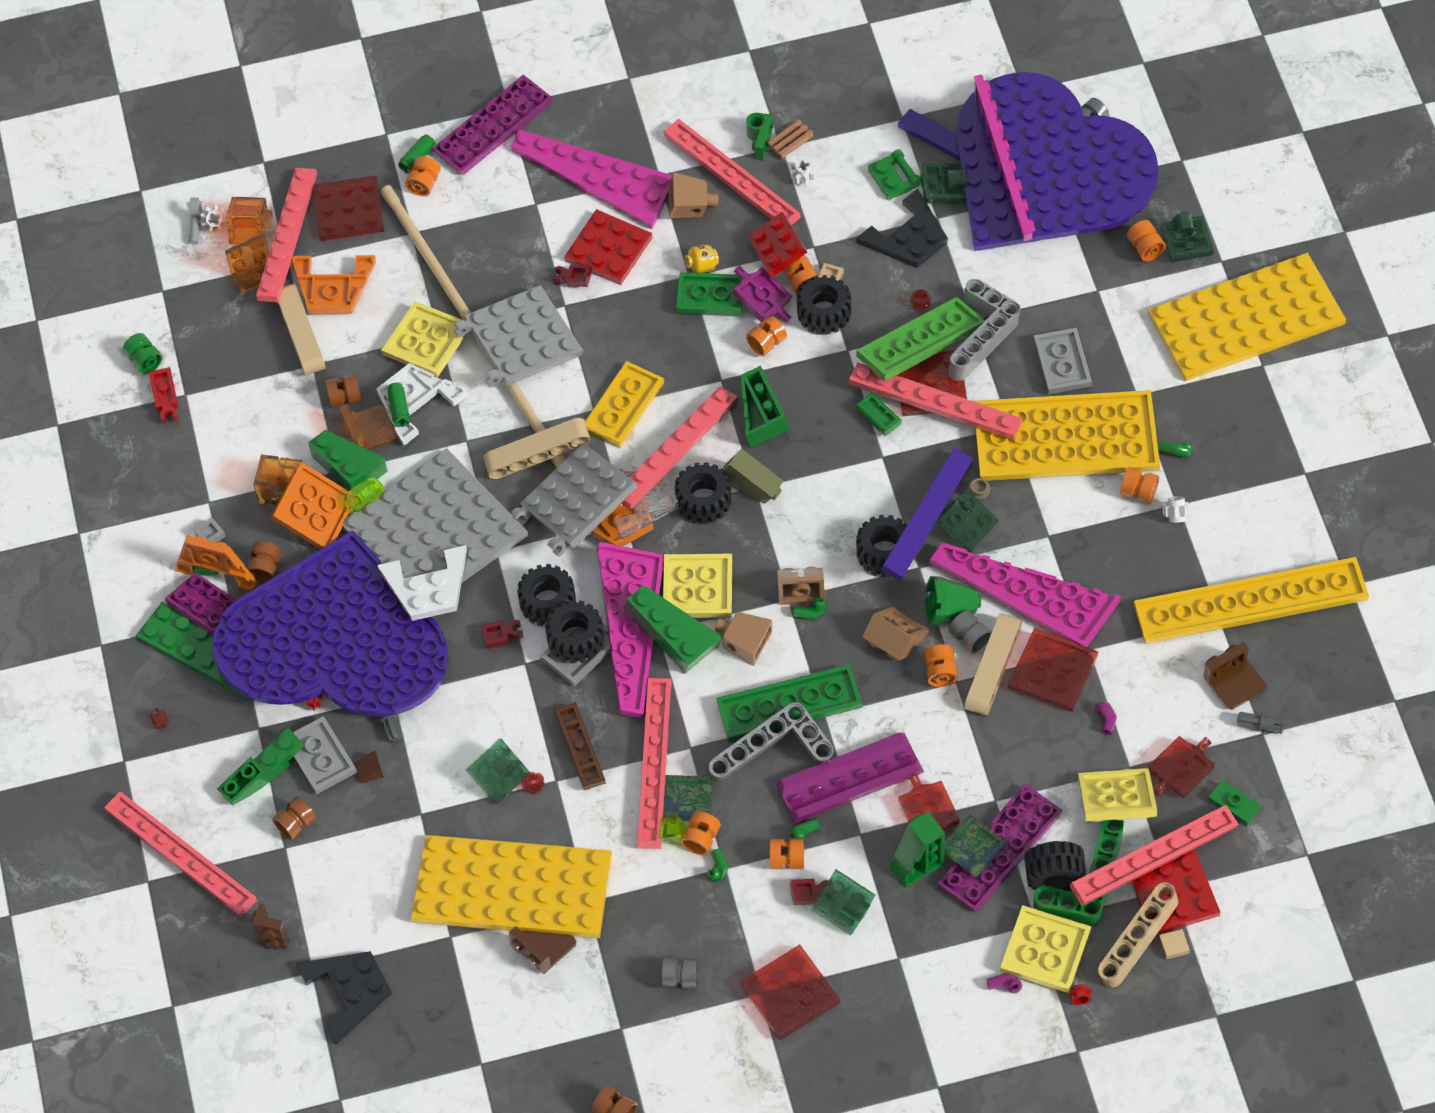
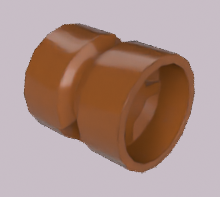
(343, 391)
(263, 560)
(296, 816)
(610, 1101)

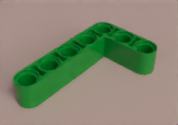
(1059, 897)

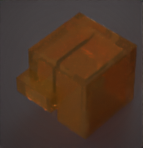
(247, 218)
(273, 477)

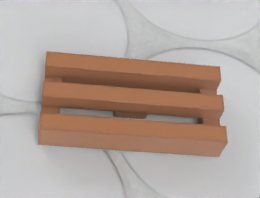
(787, 137)

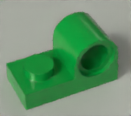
(759, 129)

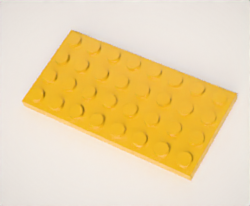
(1246, 316)
(1071, 436)
(512, 886)

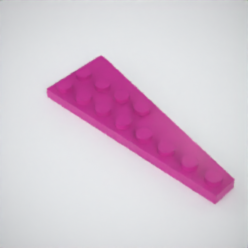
(1001, 150)
(622, 184)
(623, 573)
(1054, 604)

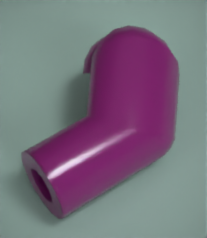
(1109, 715)
(1005, 981)

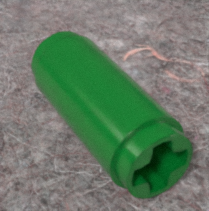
(420, 148)
(398, 404)

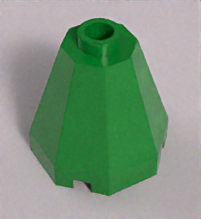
(948, 600)

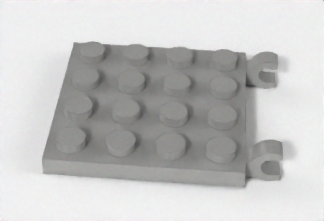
(521, 336)
(576, 498)

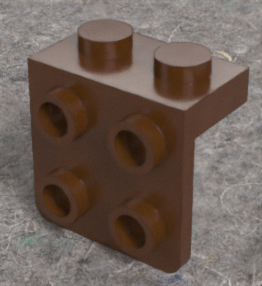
(1233, 676)
(541, 948)

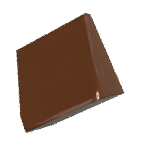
(369, 767)

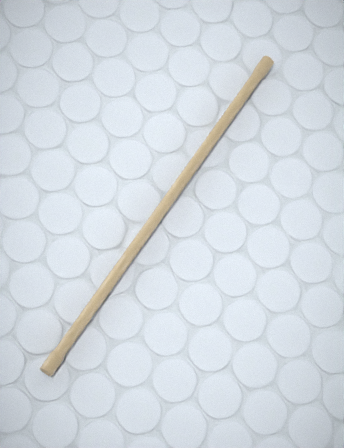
(394, 202)

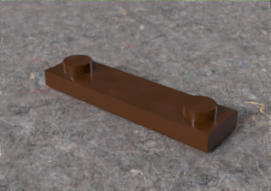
(579, 746)

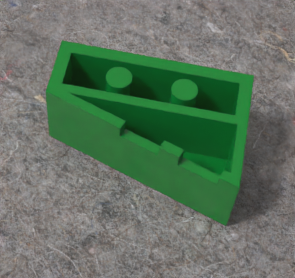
(761, 408)
(346, 460)
(919, 850)

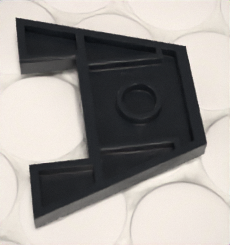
(914, 240)
(356, 983)

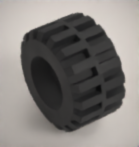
(823, 290)
(698, 478)
(873, 532)
(542, 580)
(574, 616)
(1054, 864)

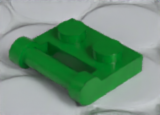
(889, 179)

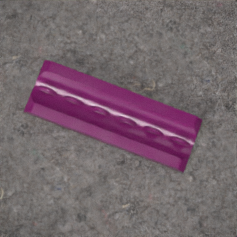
(493, 124)
(200, 602)
(849, 777)
(1021, 826)

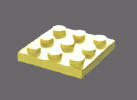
(424, 339)
(699, 584)
(1117, 795)
(1045, 949)

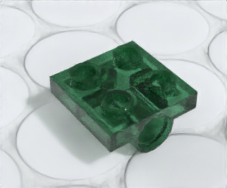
(943, 182)
(1186, 237)
(967, 520)
(497, 771)
(843, 902)

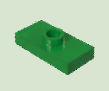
(878, 414)
(1240, 805)

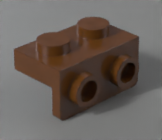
(269, 931)

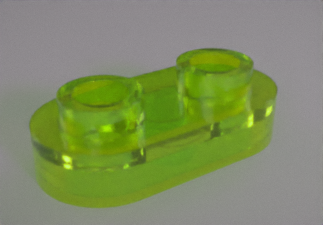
(362, 495)

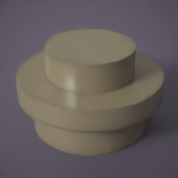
(979, 488)

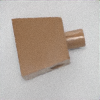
(689, 197)
(745, 635)

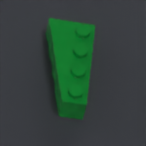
(671, 628)

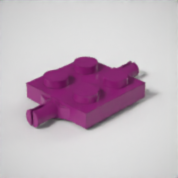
(762, 294)

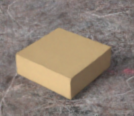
(831, 270)
(1174, 944)

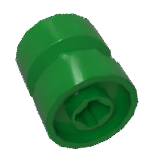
(142, 353)

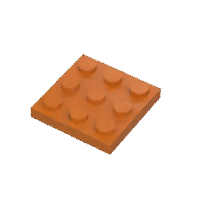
(312, 507)

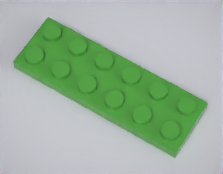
(920, 339)

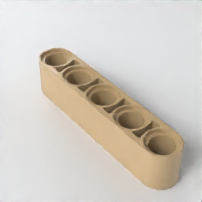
(300, 330)
(536, 448)
(993, 664)
(1137, 946)

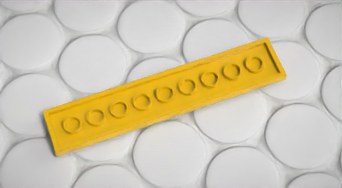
(1250, 600)

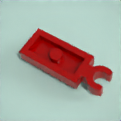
(164, 393)

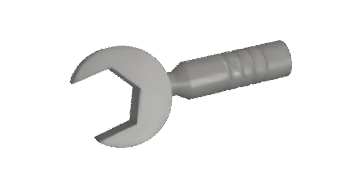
(195, 210)

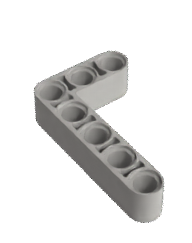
(1001, 320)
(769, 738)

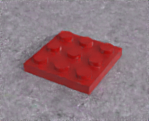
(609, 246)
(1192, 888)

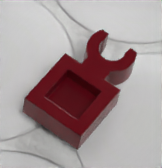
(575, 276)
(497, 634)
(805, 891)

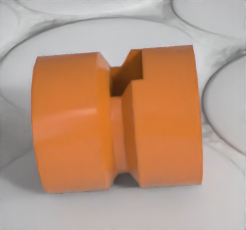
(423, 175)
(1146, 240)
(799, 272)
(765, 336)
(1136, 484)
(941, 666)
(700, 833)
(795, 851)

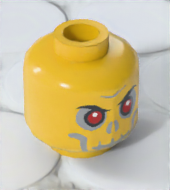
(701, 259)

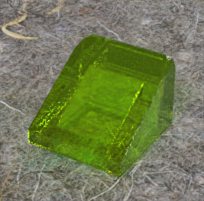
(672, 829)

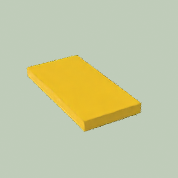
(623, 404)

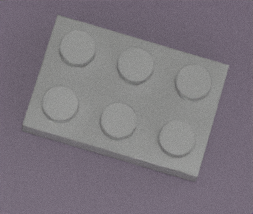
(1062, 361)
(576, 672)
(322, 757)

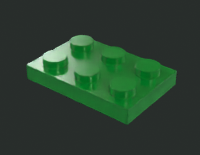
(708, 294)

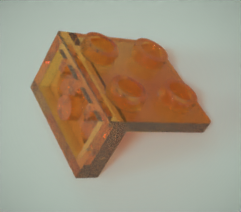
(248, 262)
(368, 427)

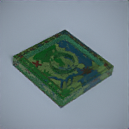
(687, 795)
(973, 845)

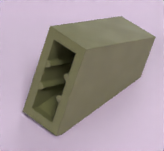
(752, 477)

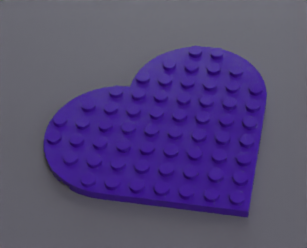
(1072, 167)
(330, 632)

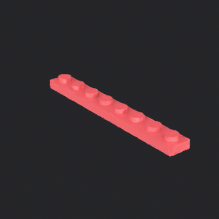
(729, 171)
(286, 235)
(937, 402)
(680, 444)
(654, 763)
(180, 854)
(1153, 855)

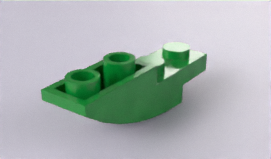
(263, 769)

